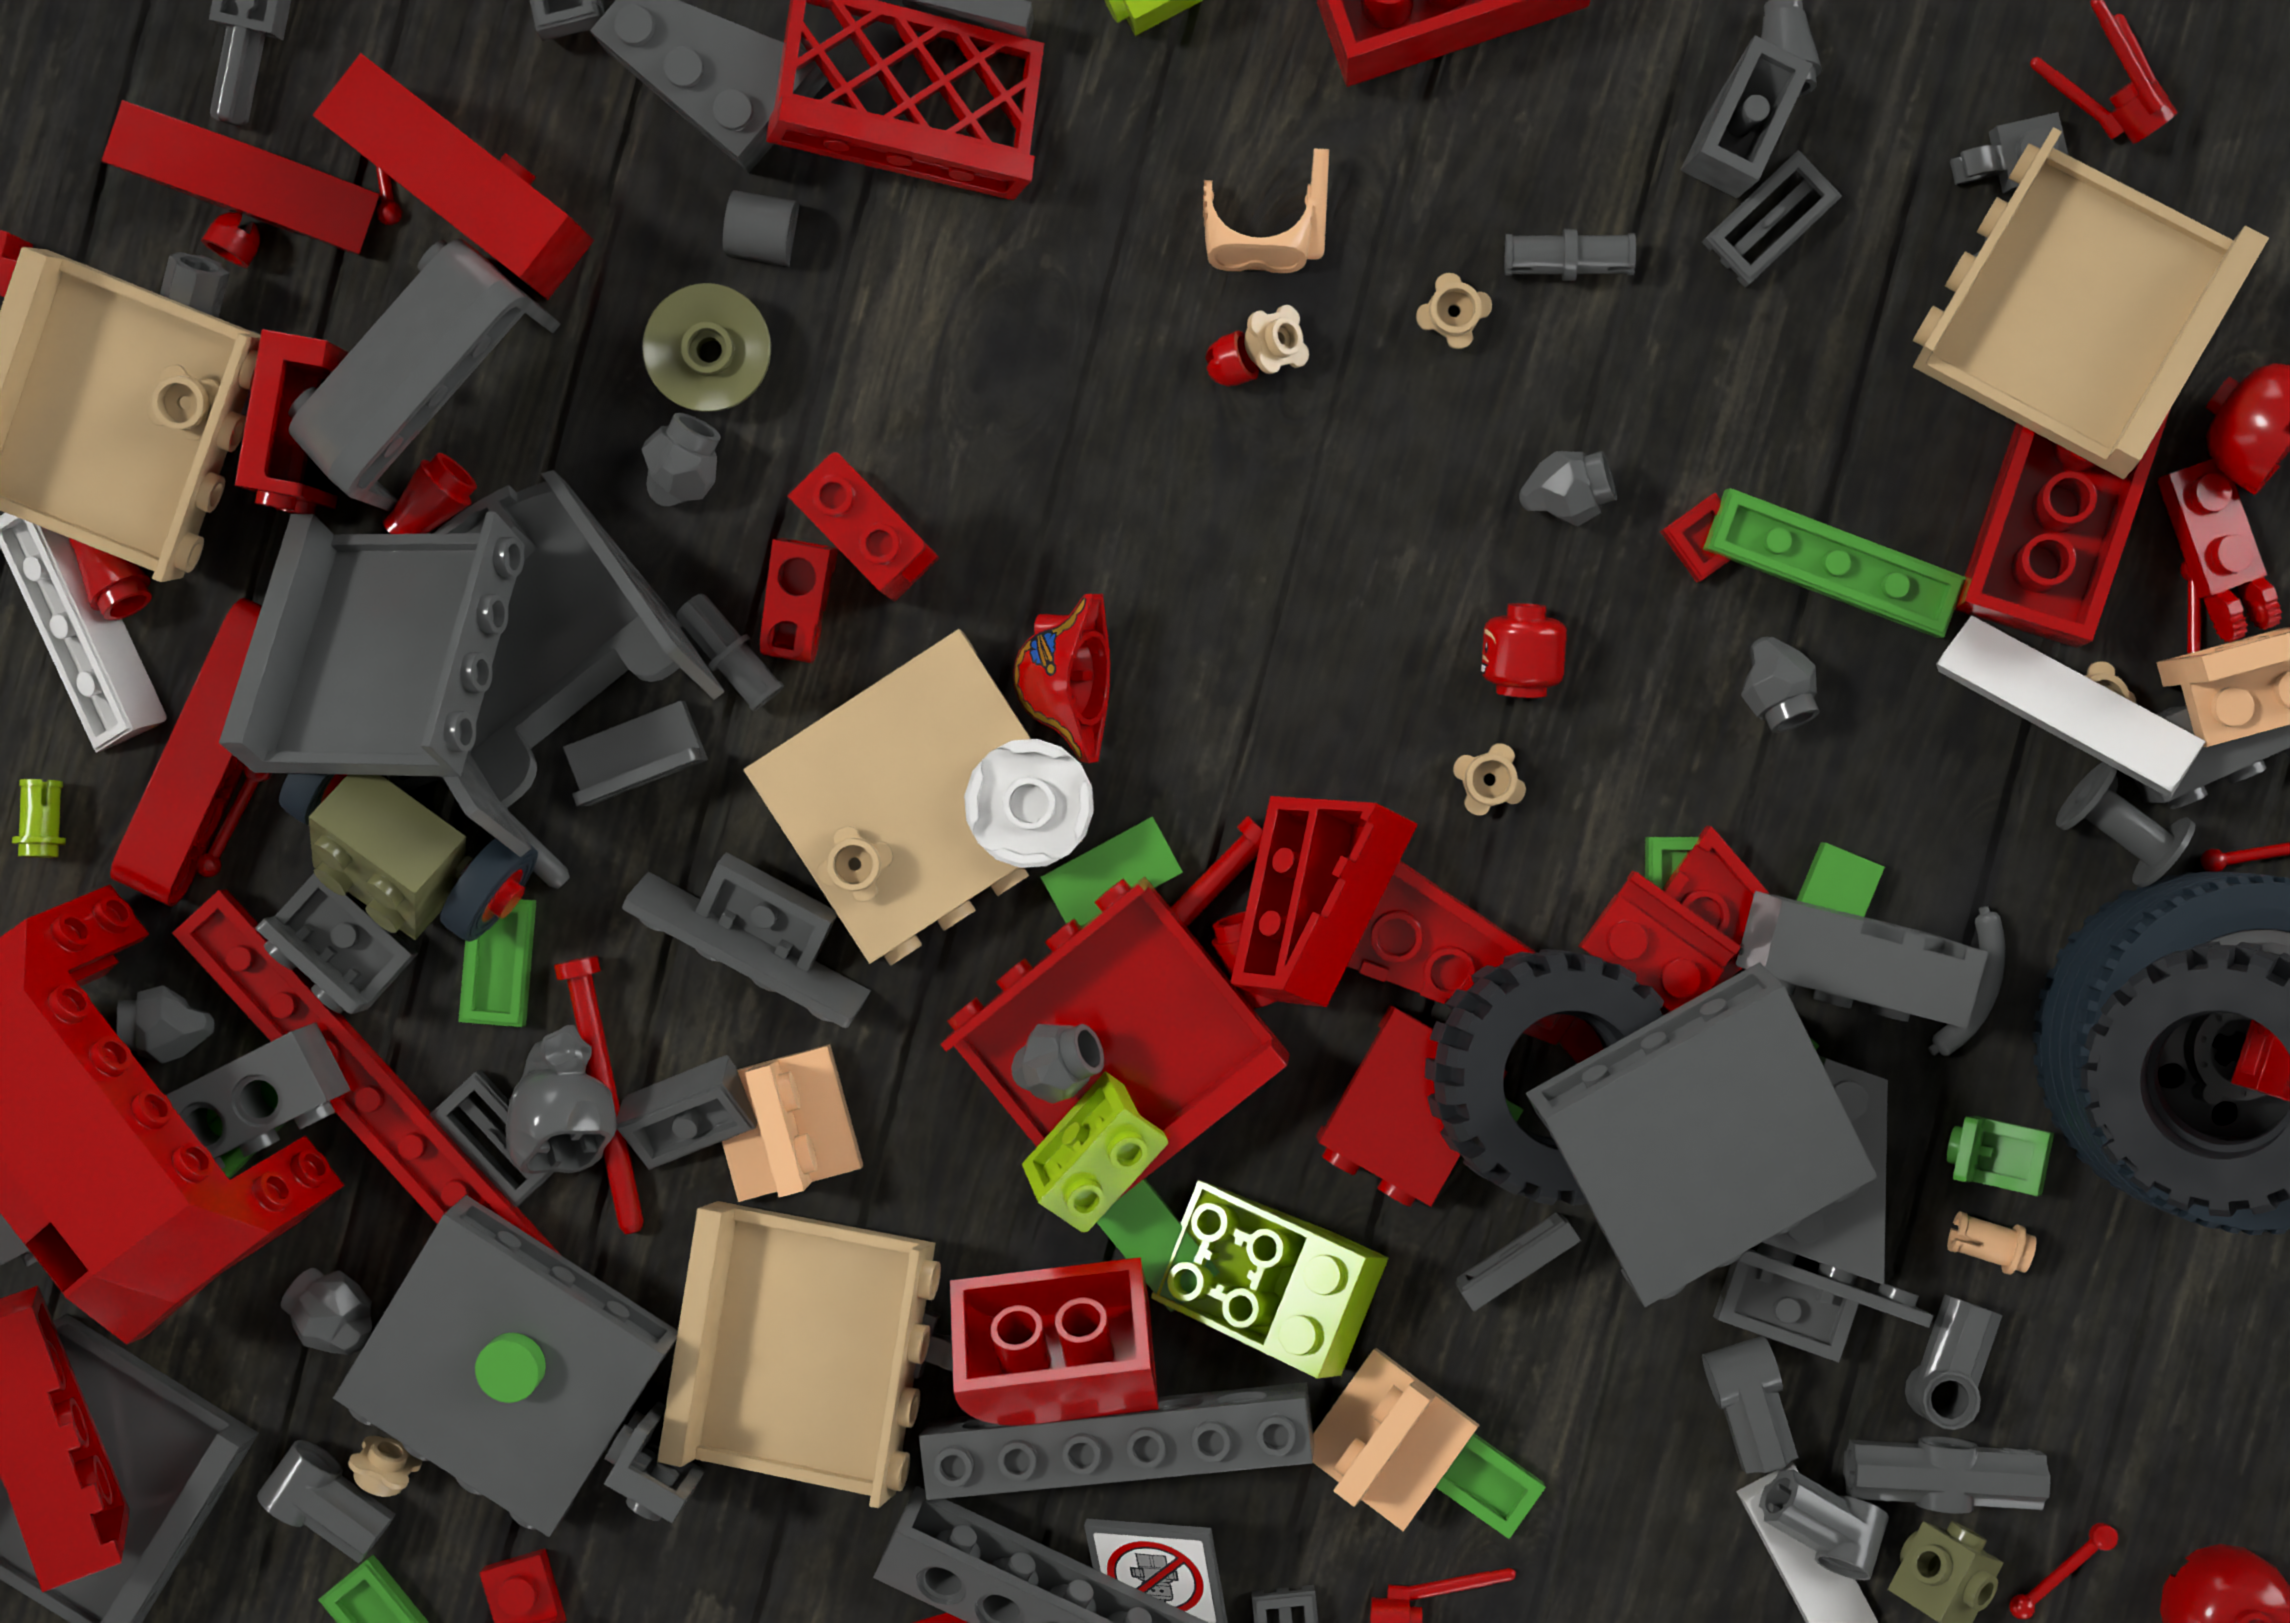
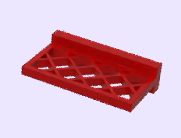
(897, 144)

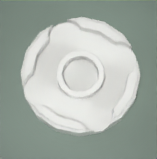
(1029, 803)

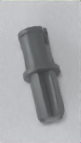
(728, 651)

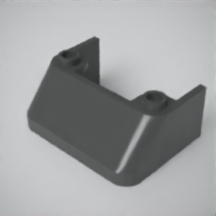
(408, 367)

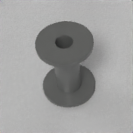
(2100, 804)

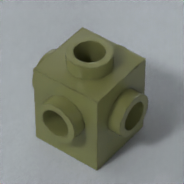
(1946, 1573)

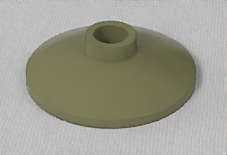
(687, 322)

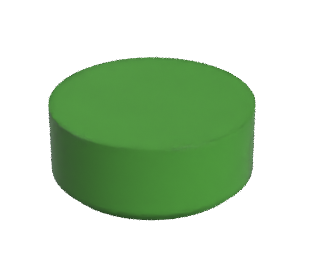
(510, 1367)

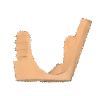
(1278, 253)

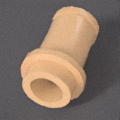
(1993, 1243)

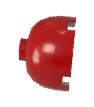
(2251, 426)
(2226, 1587)

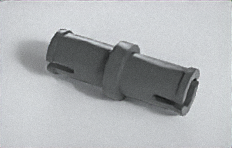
(1570, 254)

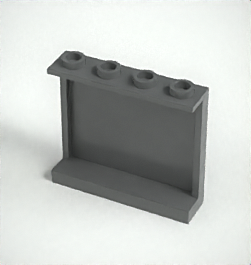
(373, 651)
(1704, 1133)
(461, 1293)
(172, 1466)

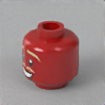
(1524, 651)

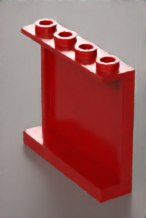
(1157, 1005)

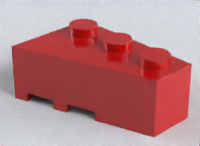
(1314, 894)

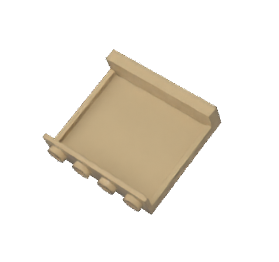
(2083, 308)
(74, 411)
(899, 775)
(799, 1349)

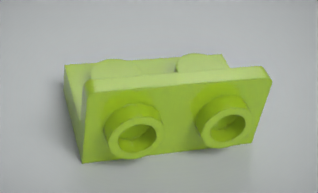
(1093, 1154)

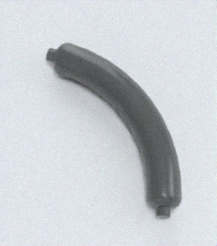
(1991, 940)

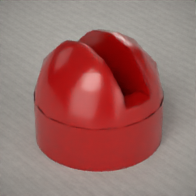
(232, 242)
(1229, 361)

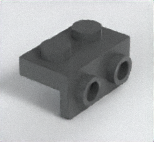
(335, 947)
(650, 1486)

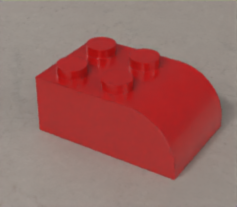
(1053, 1344)

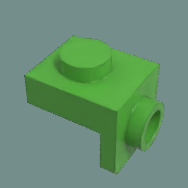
(2000, 1154)

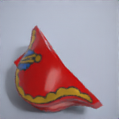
(1066, 675)

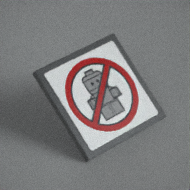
(1163, 1561)

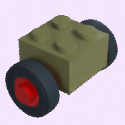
(402, 856)

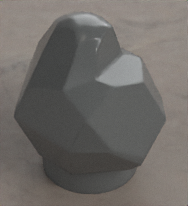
(681, 460)
(1570, 486)
(1780, 685)
(162, 1025)
(1057, 1061)
(329, 1311)

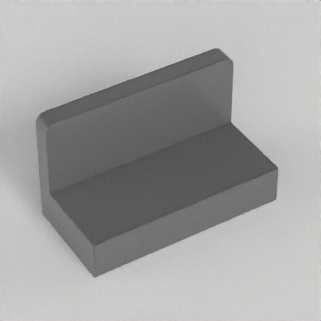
(634, 754)

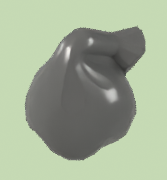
(557, 1111)

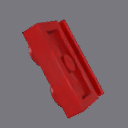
(1659, 942)

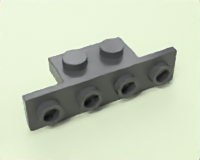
(757, 930)
(1803, 1306)

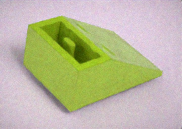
(1279, 1281)

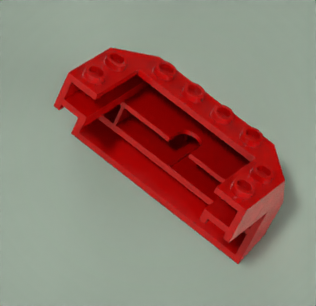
(97, 1157)

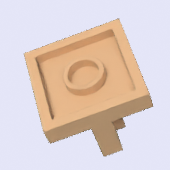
(2234, 686)
(799, 1130)
(1389, 1439)

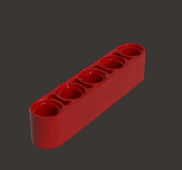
(191, 777)

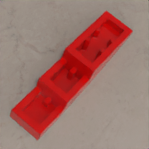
(240, 177)

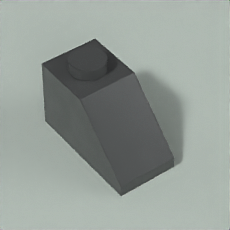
(1747, 118)

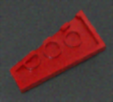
(1712, 886)
(1435, 944)

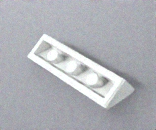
(88, 651)
(2070, 706)
(1816, 1591)

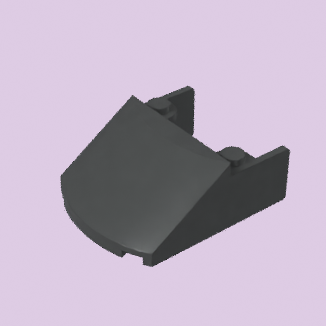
(571, 631)

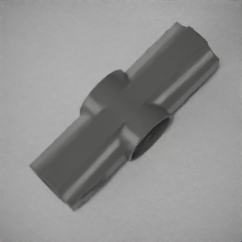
(1946, 1474)

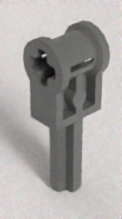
(246, 28)

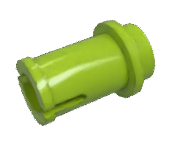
(39, 819)

